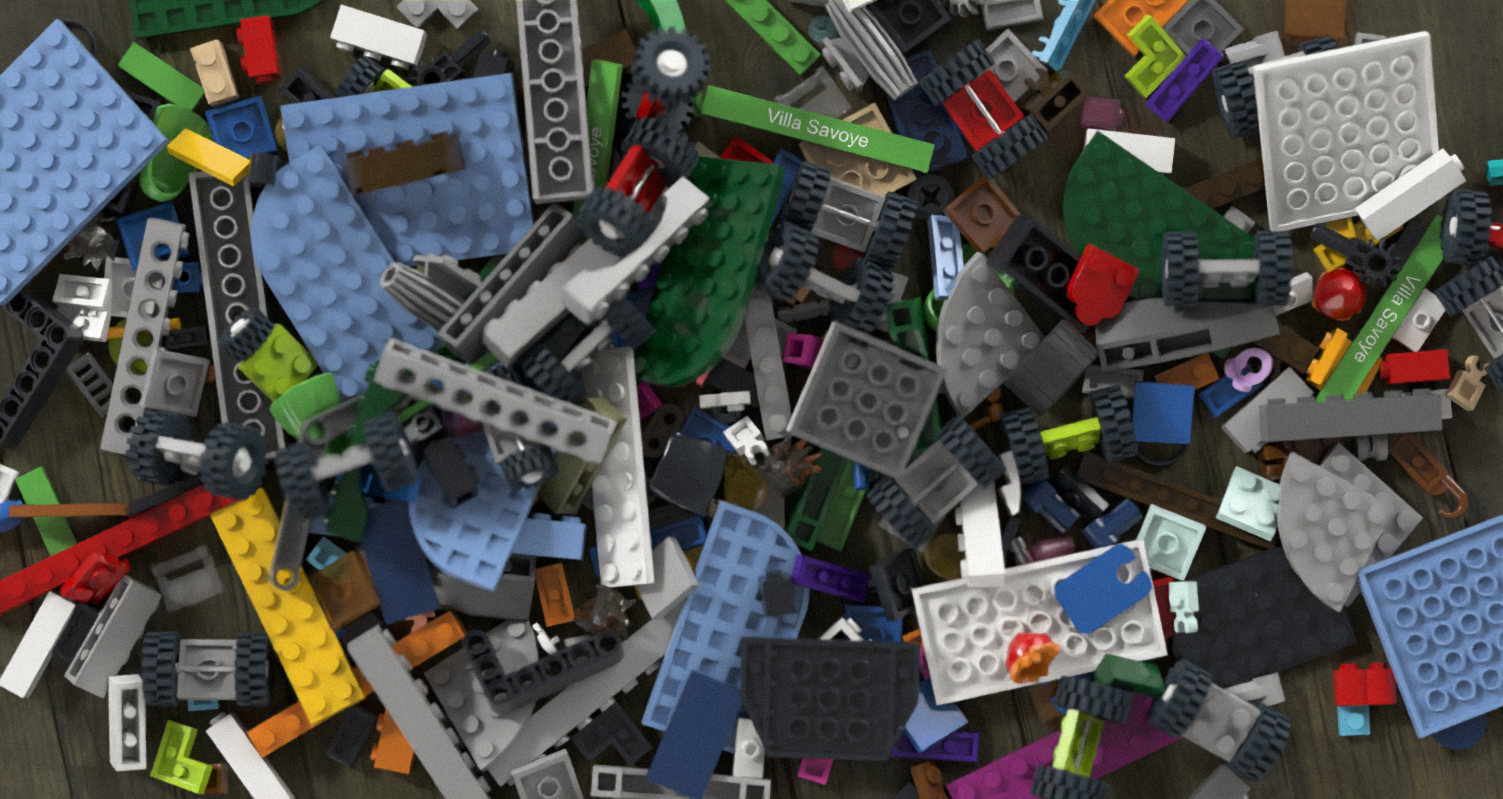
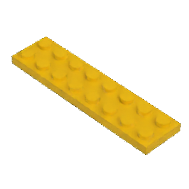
(290, 617)

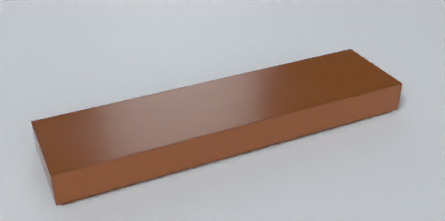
(67, 510)

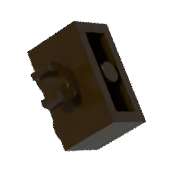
(1053, 97)
(1288, 350)

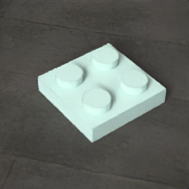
(1251, 503)
(1170, 541)

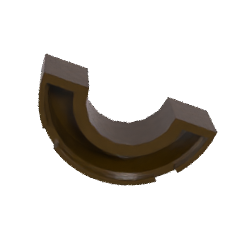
(403, 165)

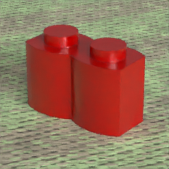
(1364, 686)

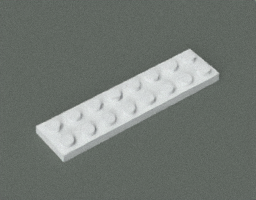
(620, 482)

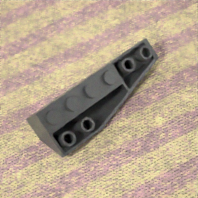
(1156, 333)
(509, 601)

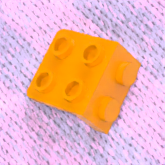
(1333, 348)

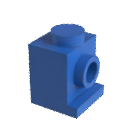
(195, 282)

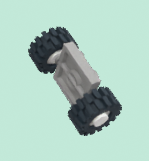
(521, 460)

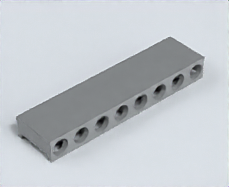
(555, 100)

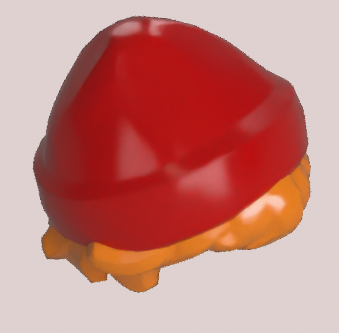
(1339, 294)
(1030, 656)

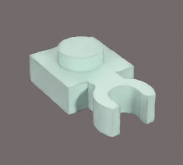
(1184, 602)

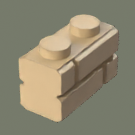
(215, 73)

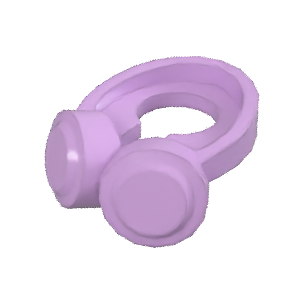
(1234, 367)

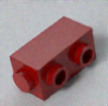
(260, 48)
(1415, 367)

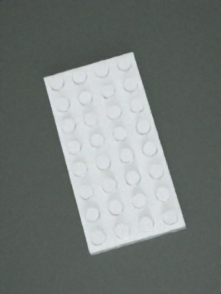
(971, 629)

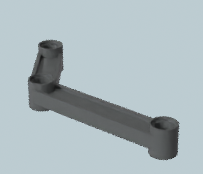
(291, 532)

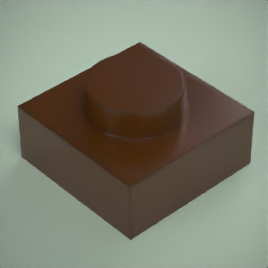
(217, 781)

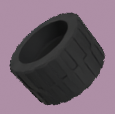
(1052, 368)

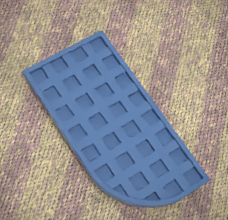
(328, 271)
(481, 533)
(726, 608)

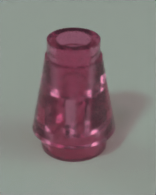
(1052, 548)

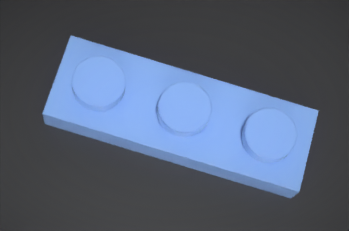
(945, 254)

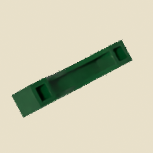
(910, 334)
(815, 499)
(349, 510)

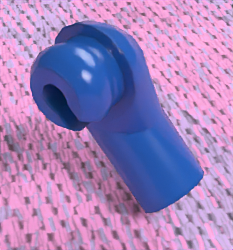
(861, 479)

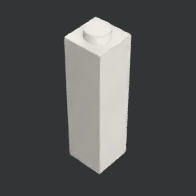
(1411, 194)
(37, 644)
(244, 758)

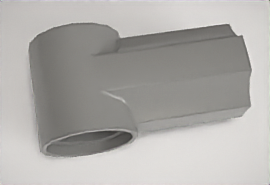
(1260, 50)
(1260, 690)

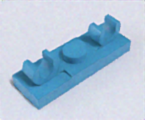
(1064, 33)

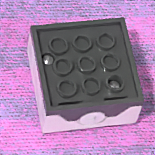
(866, 400)

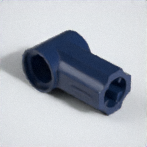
(1044, 500)
(1106, 529)

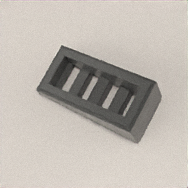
(78, 365)

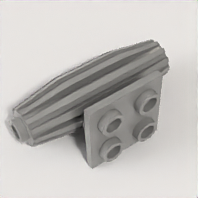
(866, 51)
(431, 295)

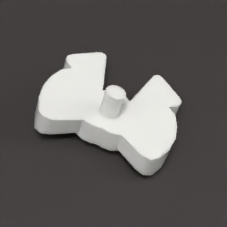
(545, 641)

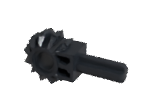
(450, 67)
(1359, 253)

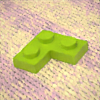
(1159, 57)
(173, 759)

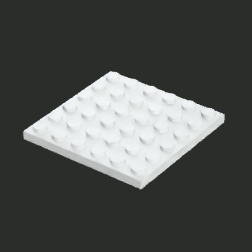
(1343, 126)

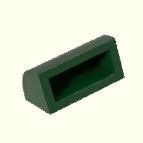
(1129, 676)

